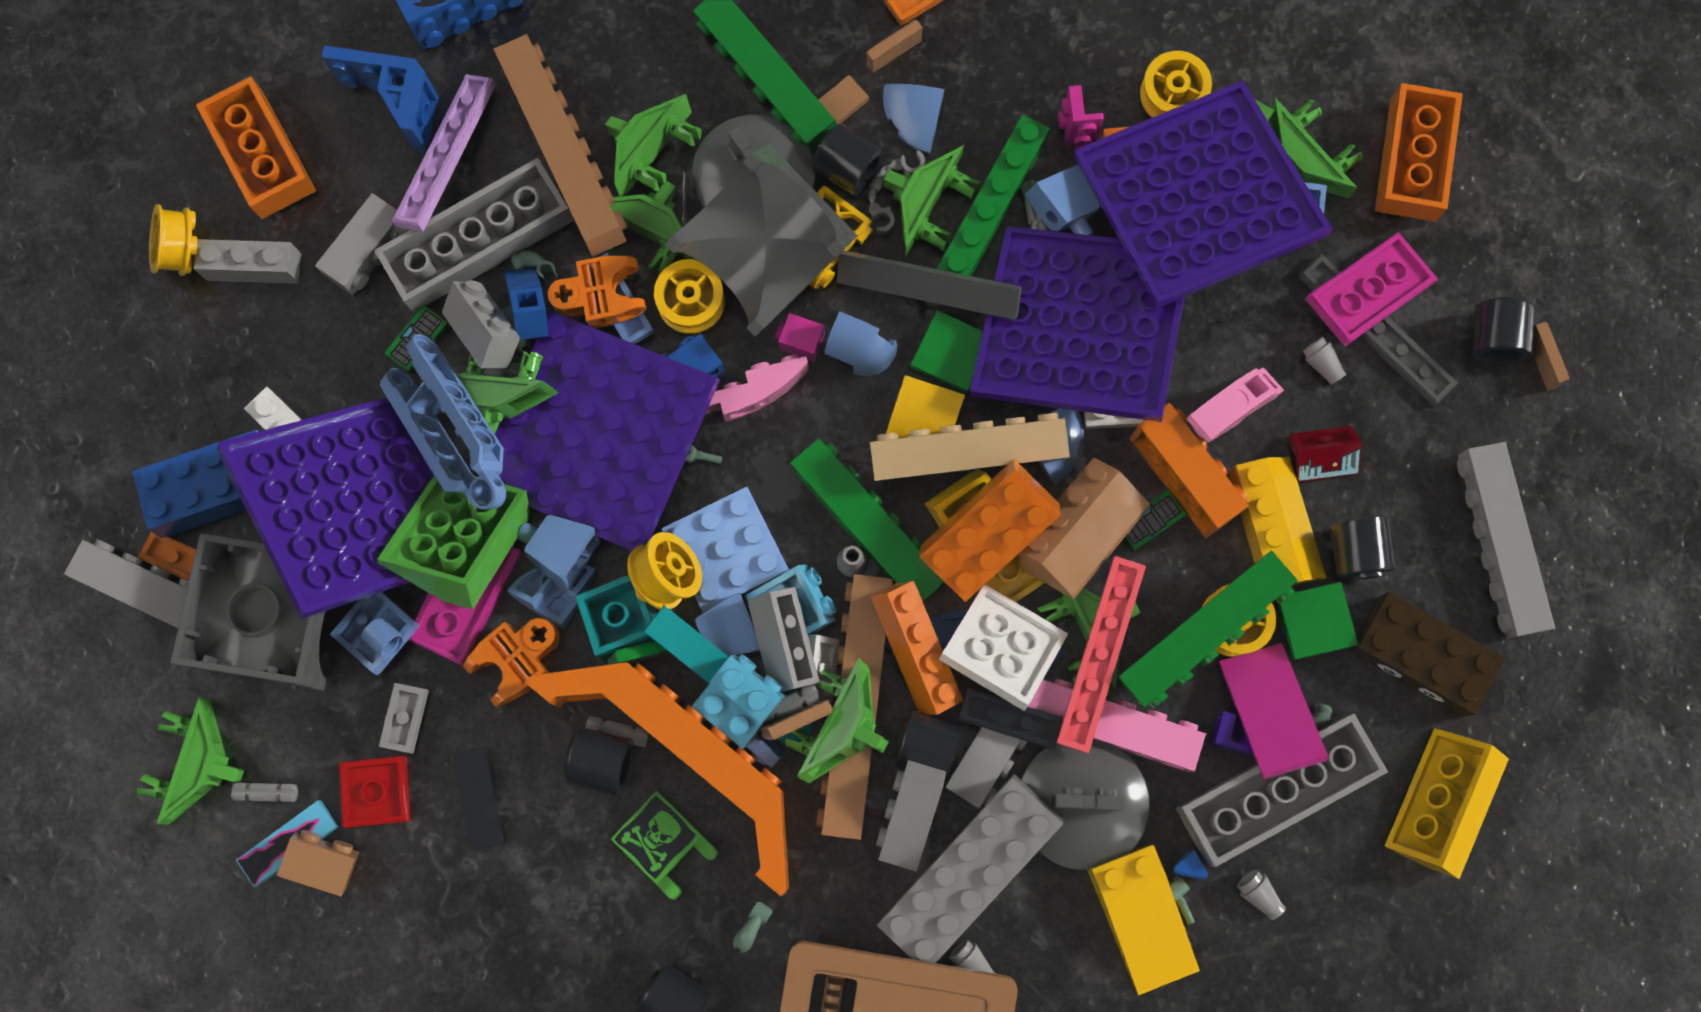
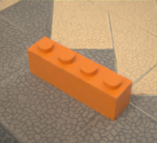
(916, 648)

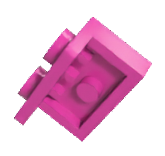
(1078, 127)

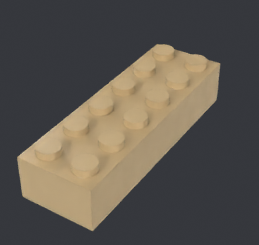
(969, 448)

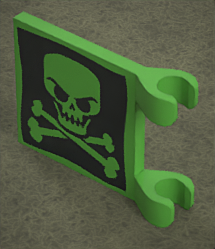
(659, 839)

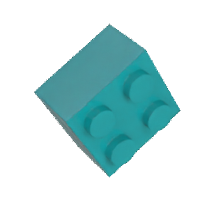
(614, 617)

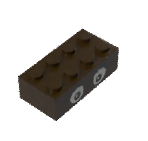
(1427, 655)

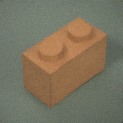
(318, 862)

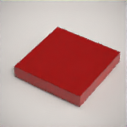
(374, 792)

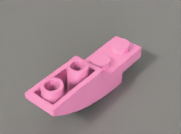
(763, 387)
(1234, 404)

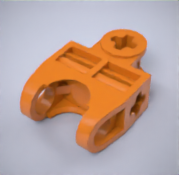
(583, 296)
(525, 650)

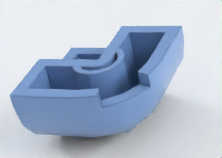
(860, 346)

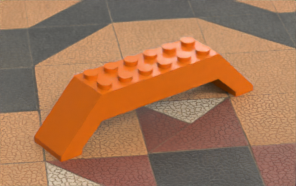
(689, 740)

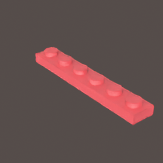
(1100, 655)

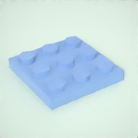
(731, 548)

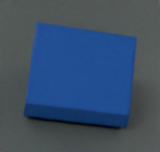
(1189, 865)

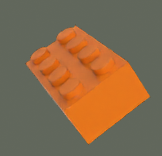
(256, 148)
(1418, 152)
(1189, 471)
(990, 530)

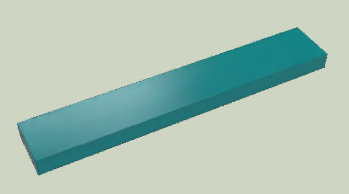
(695, 651)

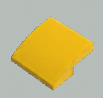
(924, 407)

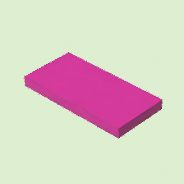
(1371, 289)
(455, 629)
(1273, 711)

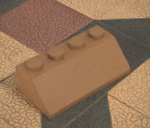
(1093, 521)

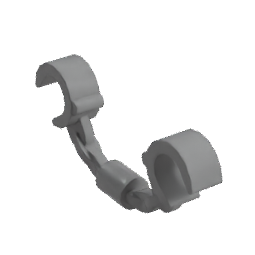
(876, 186)

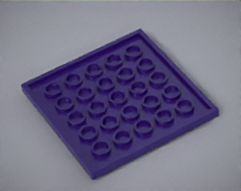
(1201, 193)
(1081, 330)
(609, 437)
(329, 499)

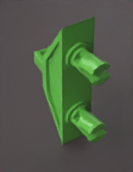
(644, 138)
(1307, 155)
(920, 193)
(654, 219)
(505, 396)
(1083, 609)
(845, 729)
(199, 765)

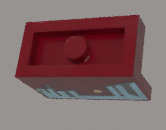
(1326, 453)

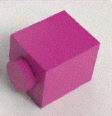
(800, 336)

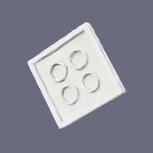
(1003, 647)

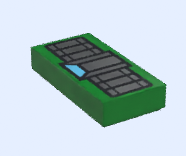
(424, 323)
(1160, 516)
(638, 653)

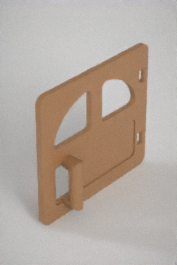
(891, 983)

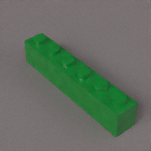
(766, 70)
(995, 197)
(863, 517)
(1207, 629)

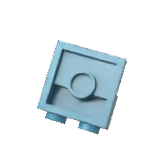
(815, 608)
(739, 699)

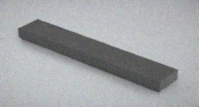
(929, 284)
(1392, 343)

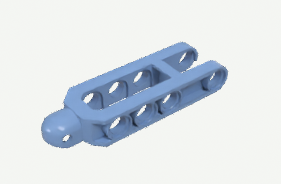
(418, 412)

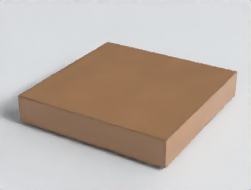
(795, 720)

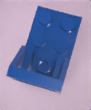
(398, 81)

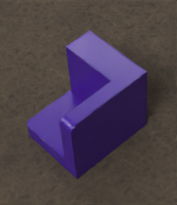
(1230, 734)

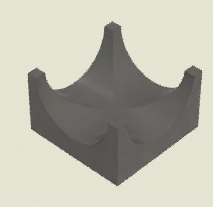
(765, 236)
(243, 618)

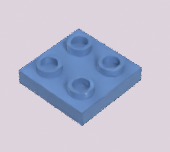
(375, 631)

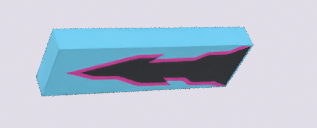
(266, 857)

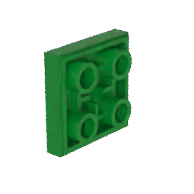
(949, 351)
(1317, 621)

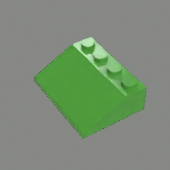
(452, 544)

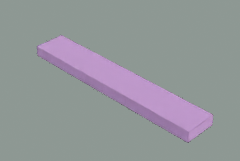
(444, 153)

